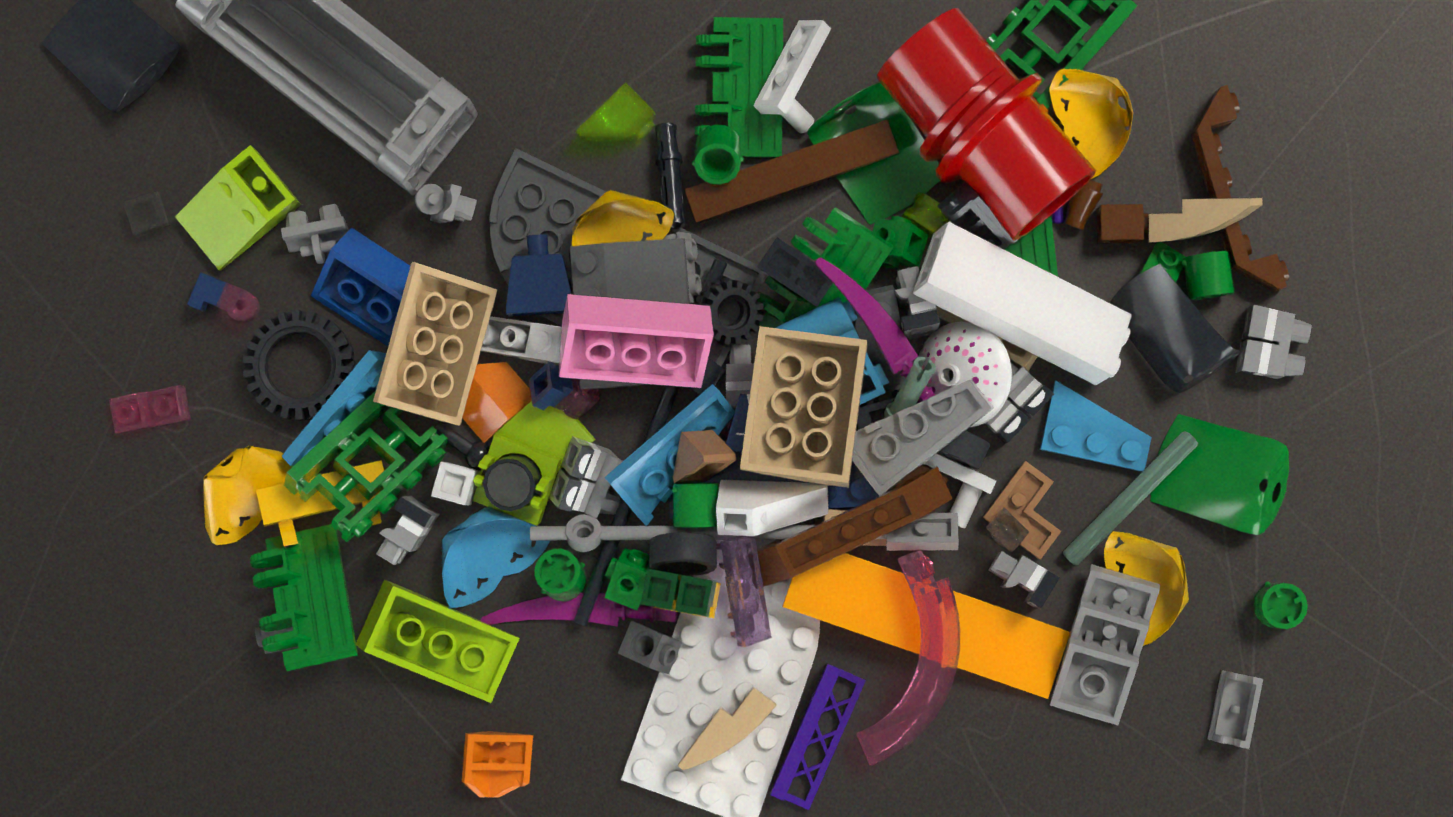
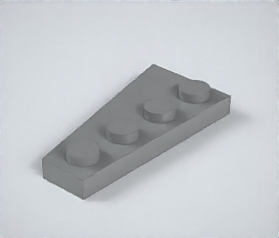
(906, 440)

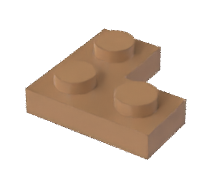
(1020, 499)

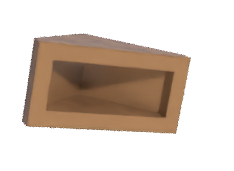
(701, 456)

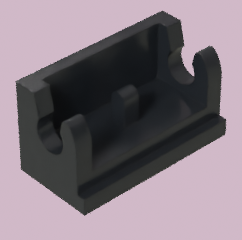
(972, 214)
(795, 272)

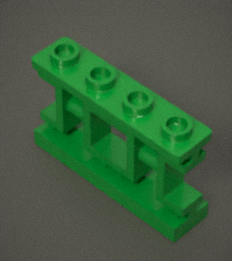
(1076, 49)
(390, 483)

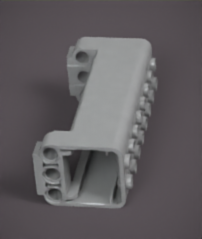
(344, 79)

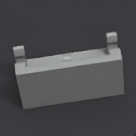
(1235, 709)

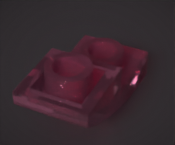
(149, 409)

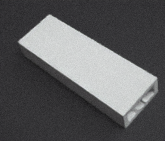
(1023, 304)

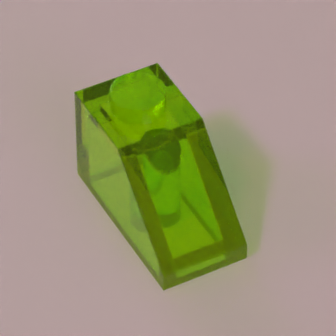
(619, 119)

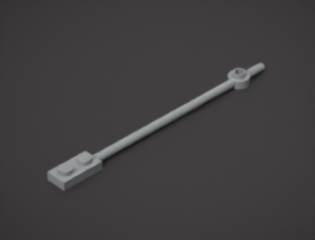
(930, 532)

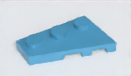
(1091, 433)

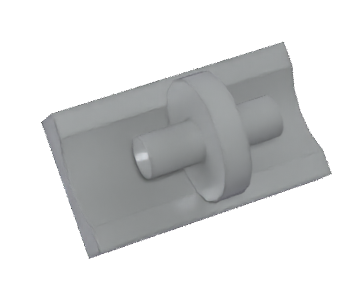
(444, 203)
(314, 237)

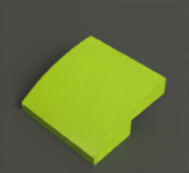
(545, 430)

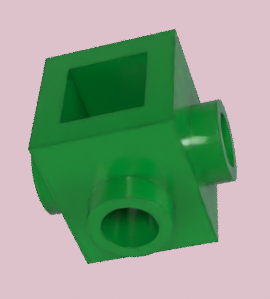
(905, 237)
(627, 578)

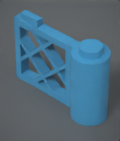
(836, 319)

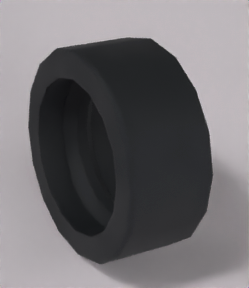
(966, 450)
(683, 553)

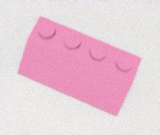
(635, 341)

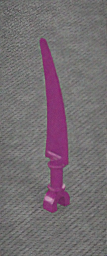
(883, 328)
(604, 611)

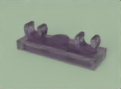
(745, 590)

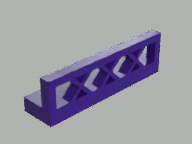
(805, 731)

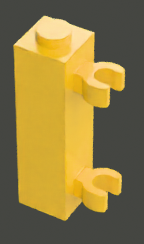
(282, 507)

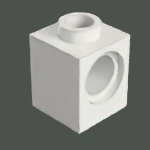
(455, 483)

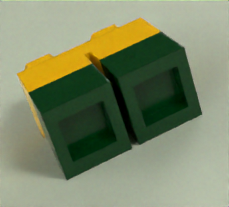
(680, 593)

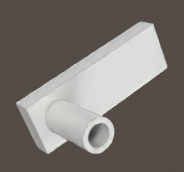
(789, 73)
(970, 490)

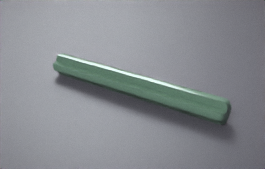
(1130, 498)

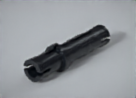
(669, 161)

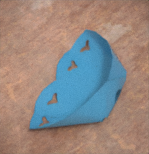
(483, 550)

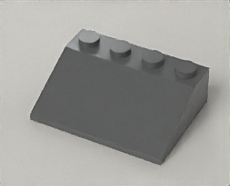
(630, 271)

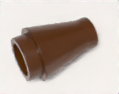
(1082, 204)

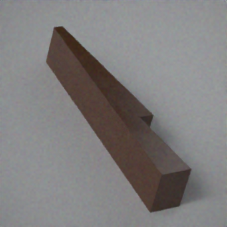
(793, 172)

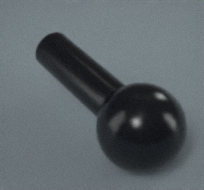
(473, 451)

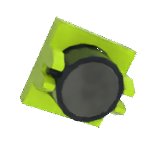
(516, 480)

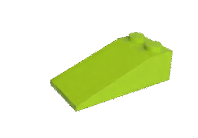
(436, 641)

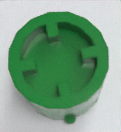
(717, 154)
(1208, 275)
(695, 504)
(560, 575)
(1280, 605)

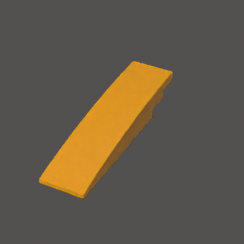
(881, 606)

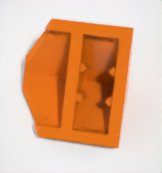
(494, 398)
(496, 762)

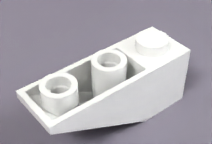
(523, 340)
(764, 506)

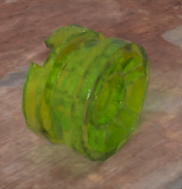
(925, 214)

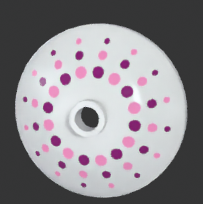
(973, 356)

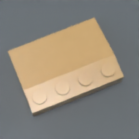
(435, 344)
(804, 406)

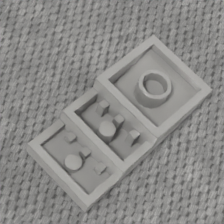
(1105, 644)

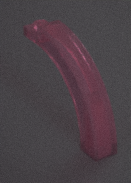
(935, 666)

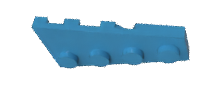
(348, 396)
(648, 472)

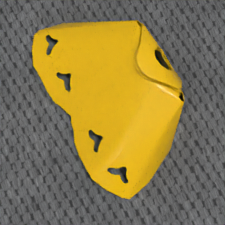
(1093, 114)
(621, 219)
(233, 487)
(1156, 564)

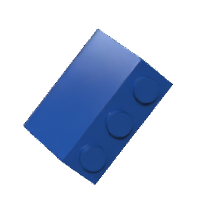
(363, 284)

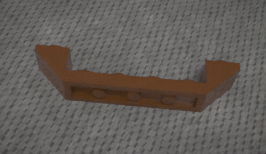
(1220, 112)
(853, 528)

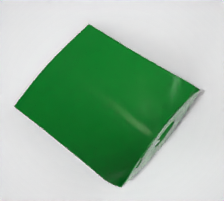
(891, 182)
(1224, 476)

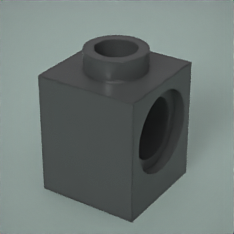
(650, 647)

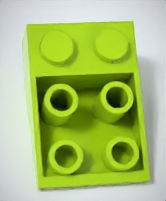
(237, 208)

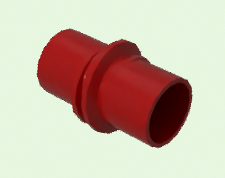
(984, 123)

